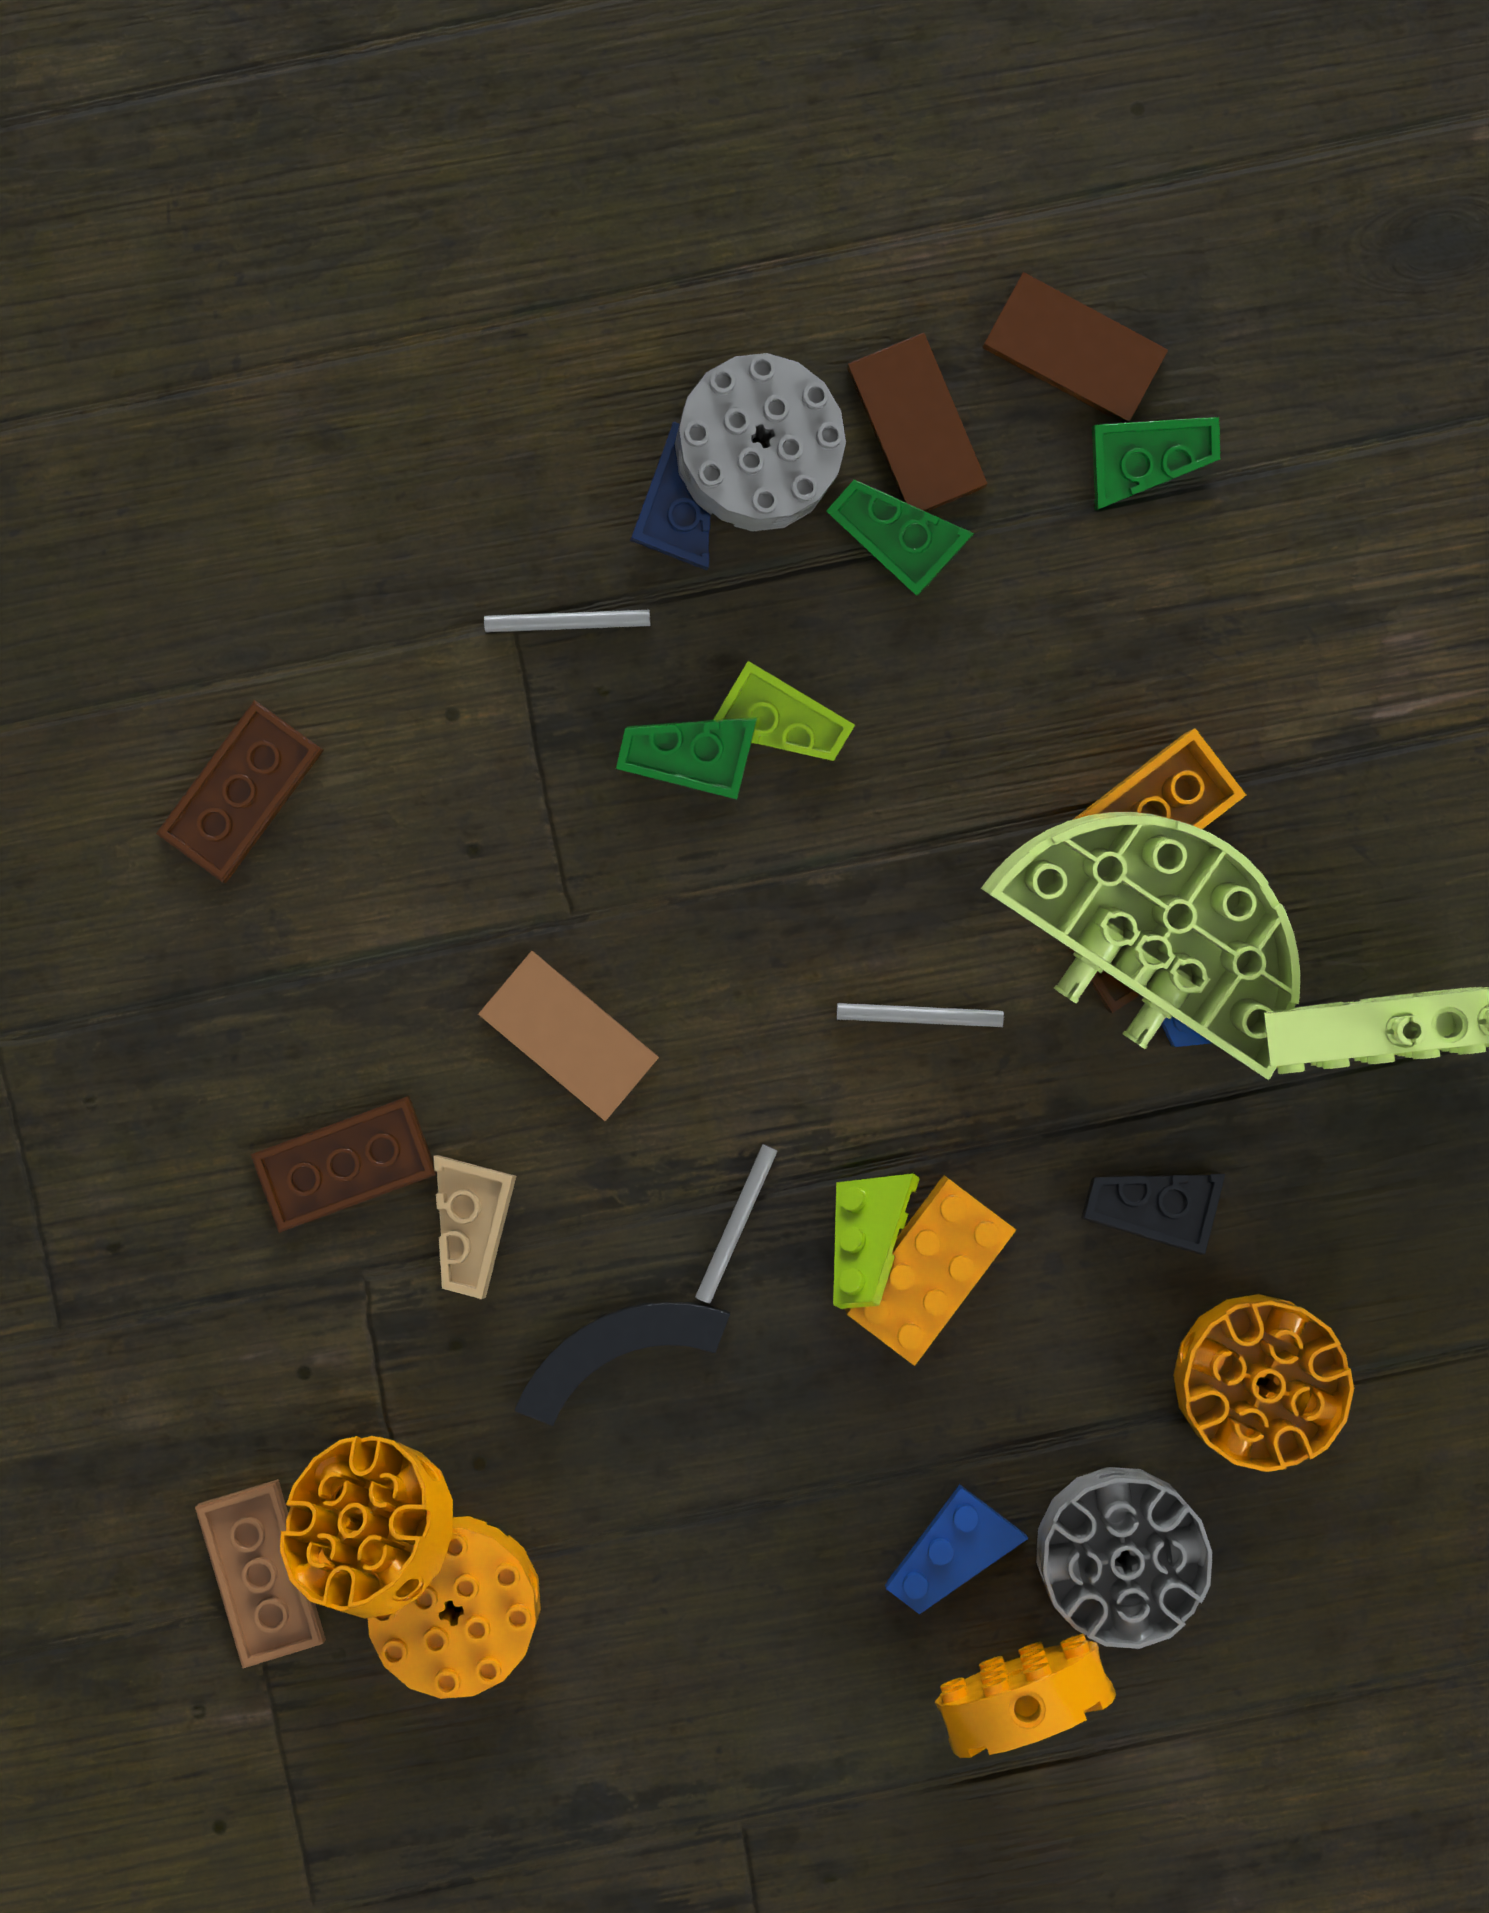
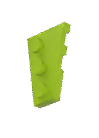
(785, 715)
(865, 1234)

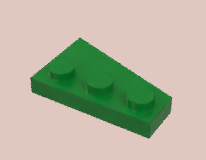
(1149, 453)
(898, 534)
(690, 754)

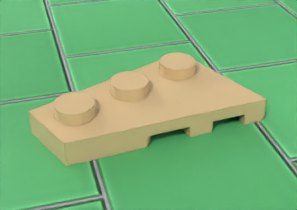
(472, 1219)

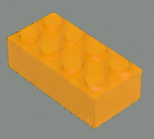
(1178, 783)
(934, 1269)

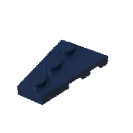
(670, 516)

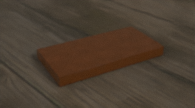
(1075, 348)
(917, 424)
(239, 791)
(344, 1164)

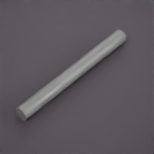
(570, 620)
(922, 1015)
(736, 1224)

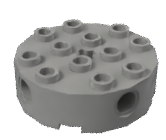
(778, 405)
(1160, 1576)

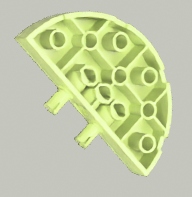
(1167, 918)
(1379, 1029)

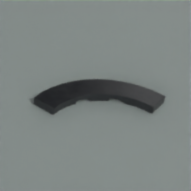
(611, 1337)

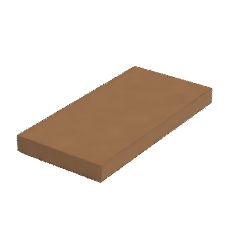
(568, 1035)
(260, 1601)

